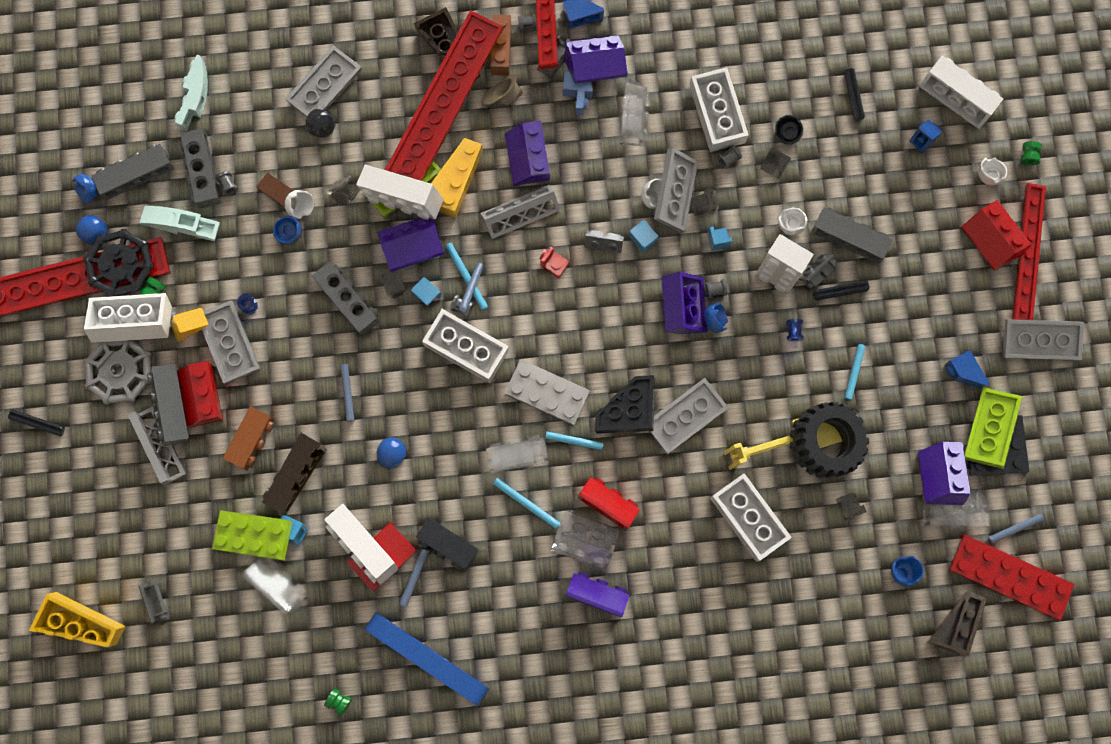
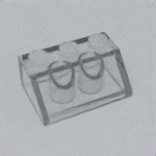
(634, 114)
(517, 454)
(970, 515)
(585, 540)
(276, 585)

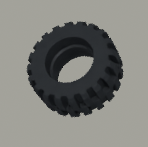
(851, 432)

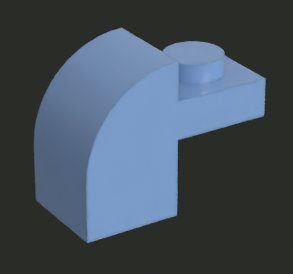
(580, 90)

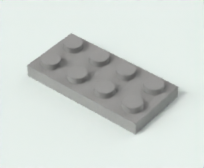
(324, 82)
(676, 190)
(1043, 339)
(229, 343)
(547, 392)
(687, 415)

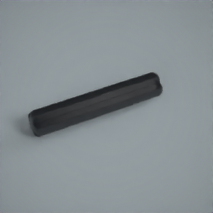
(854, 94)
(841, 290)
(36, 422)

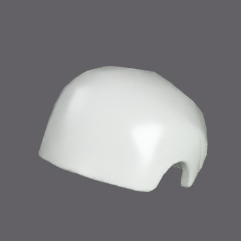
(992, 171)
(650, 193)
(299, 204)
(792, 221)

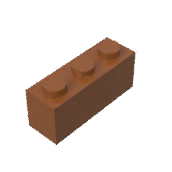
(501, 52)
(249, 438)

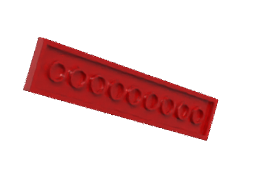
(445, 97)
(66, 281)

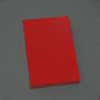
(394, 545)

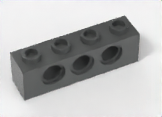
(210, 194)
(325, 277)

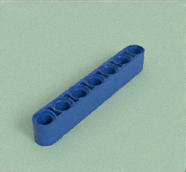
(427, 659)

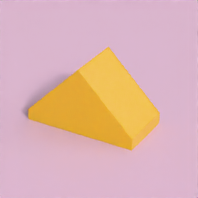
(188, 323)

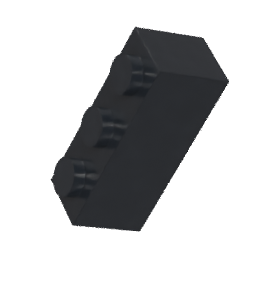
(446, 544)

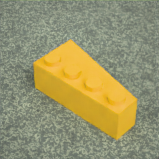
(457, 175)
(74, 621)

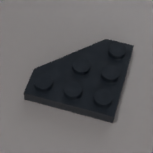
(629, 408)
(1016, 459)

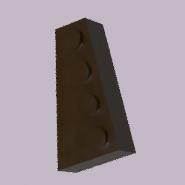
(438, 31)
(294, 474)

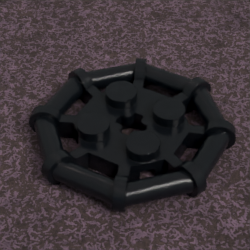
(107, 264)

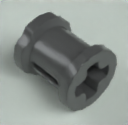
(527, 23)
(729, 157)
(226, 183)
(716, 288)
(456, 304)

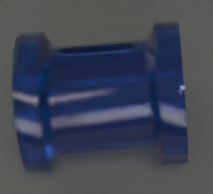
(252, 306)
(794, 330)

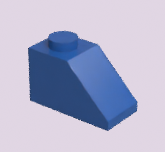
(581, 12)
(925, 135)
(966, 370)

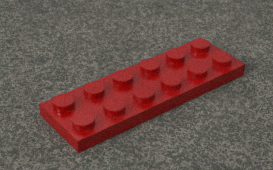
(1011, 577)

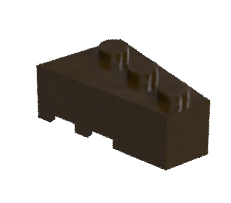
(960, 625)

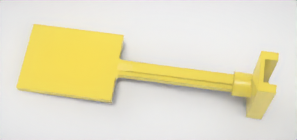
(826, 436)

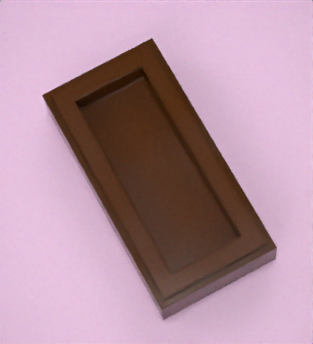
(274, 189)

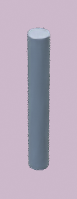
(471, 287)
(347, 392)
(1015, 529)
(414, 577)

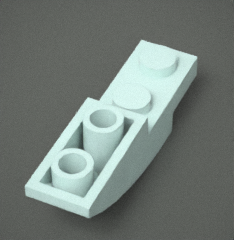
(196, 87)
(180, 221)

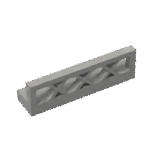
(519, 205)
(150, 449)

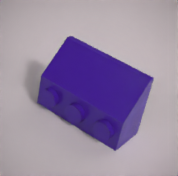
(595, 59)
(527, 154)
(410, 243)
(684, 303)
(944, 474)
(598, 594)

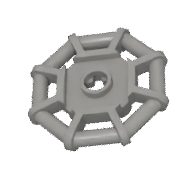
(119, 381)

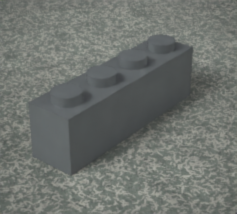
(132, 171)
(852, 235)
(168, 404)

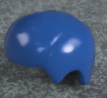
(85, 188)
(89, 228)
(287, 230)
(716, 318)
(391, 452)
(907, 571)

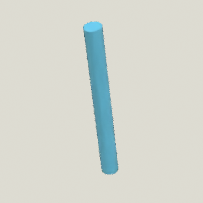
(465, 274)
(526, 503)

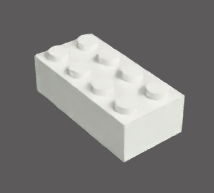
(961, 92)
(718, 109)
(400, 192)
(784, 264)
(128, 317)
(465, 346)
(750, 517)
(357, 540)

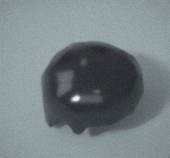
(320, 123)
(789, 129)

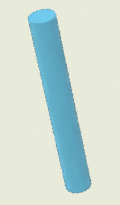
(854, 372)
(574, 440)

